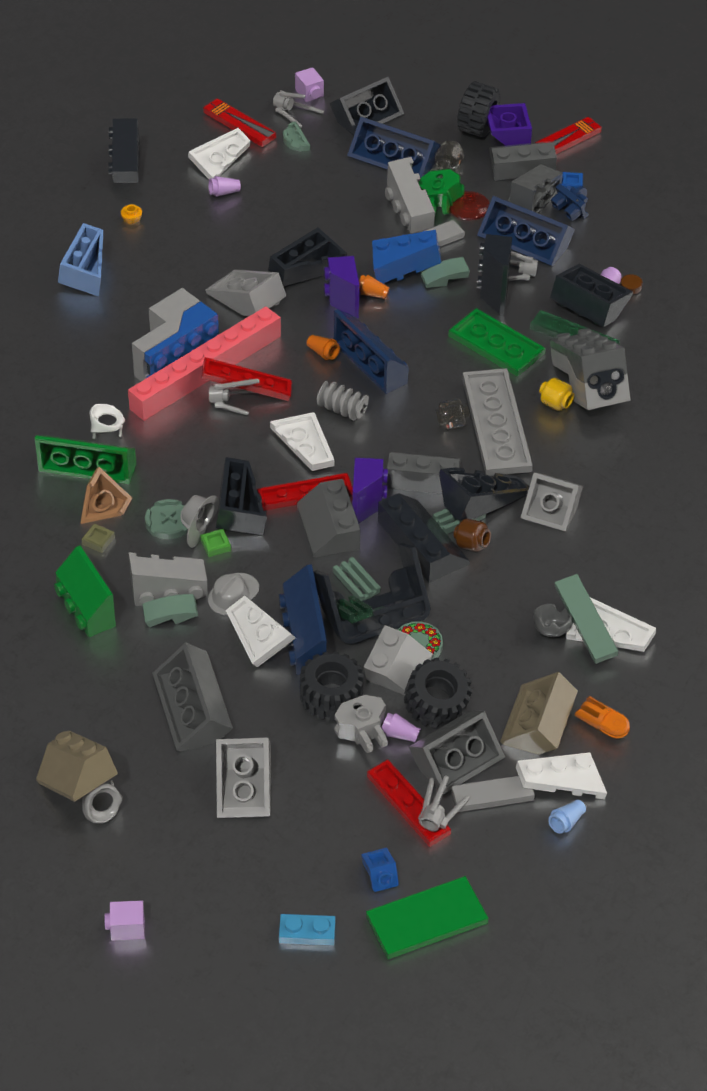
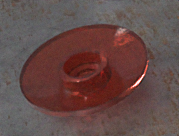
(470, 206)

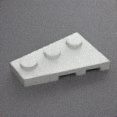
(219, 153)
(305, 439)
(624, 629)
(257, 631)
(564, 772)

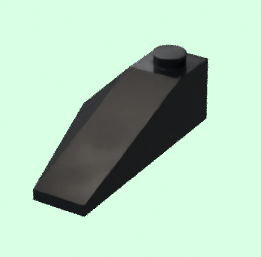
(477, 493)

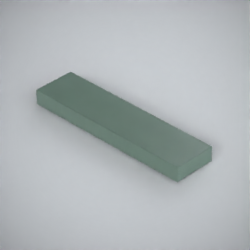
(586, 618)

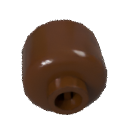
(472, 535)

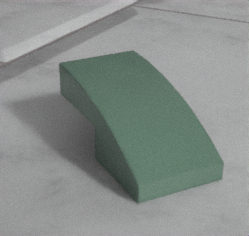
(448, 269)
(174, 607)

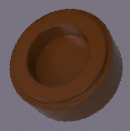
(632, 283)

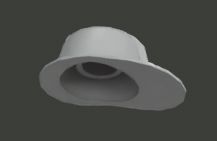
(197, 516)
(230, 589)

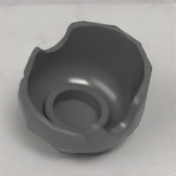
(551, 621)

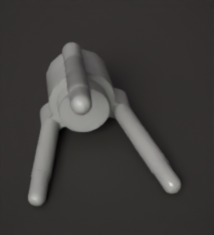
(283, 101)
(527, 267)
(220, 393)
(433, 815)

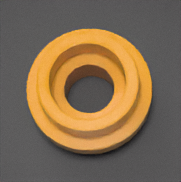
(131, 213)

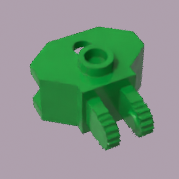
(442, 191)

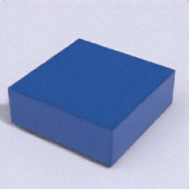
(572, 179)

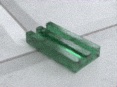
(356, 607)

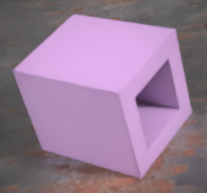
(310, 84)
(126, 920)

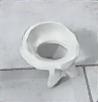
(105, 409)

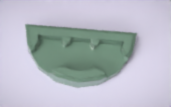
(294, 138)

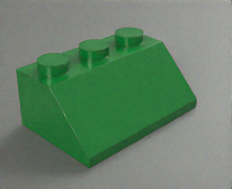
(85, 593)

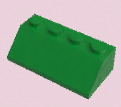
(82, 458)

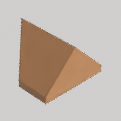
(103, 498)

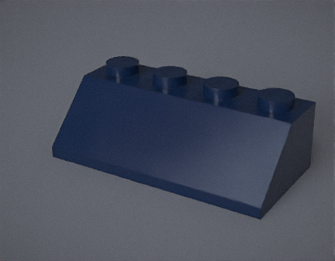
(381, 144)
(530, 232)
(369, 353)
(303, 617)

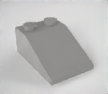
(248, 290)
(243, 777)

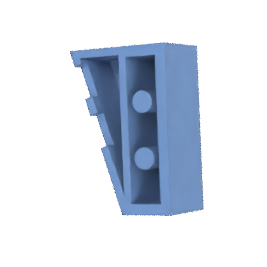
(83, 261)

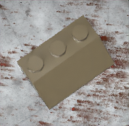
(540, 714)
(75, 765)

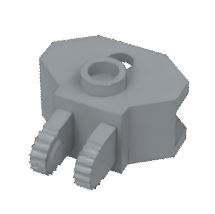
(362, 724)

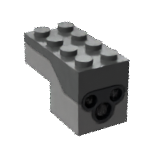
(594, 368)

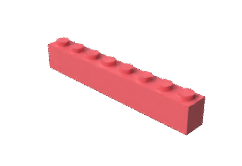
(185, 373)

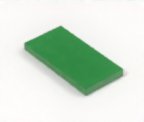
(496, 342)
(426, 917)

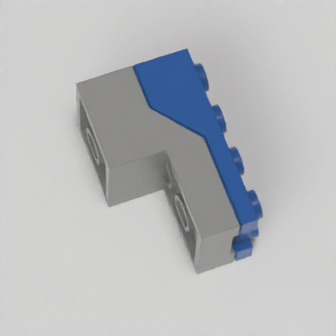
(176, 328)

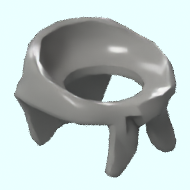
(101, 816)

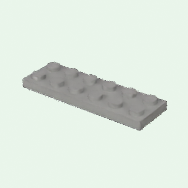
(497, 422)

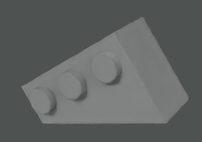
(407, 197)
(161, 578)

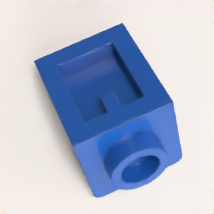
(381, 869)

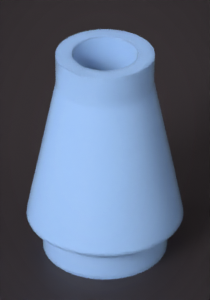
(565, 817)

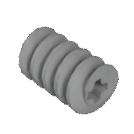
(342, 401)

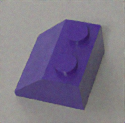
(510, 123)
(342, 284)
(368, 486)

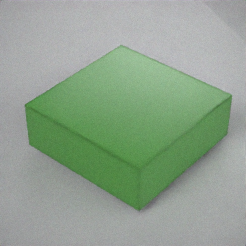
(215, 543)

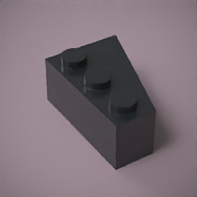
(238, 499)

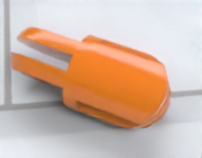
(603, 718)

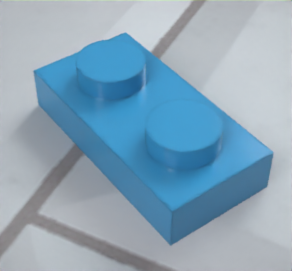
(307, 929)

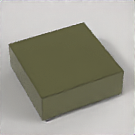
(98, 538)

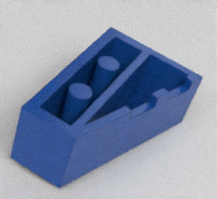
(404, 254)

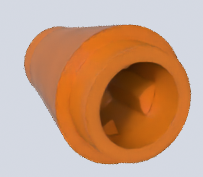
(373, 288)
(325, 347)

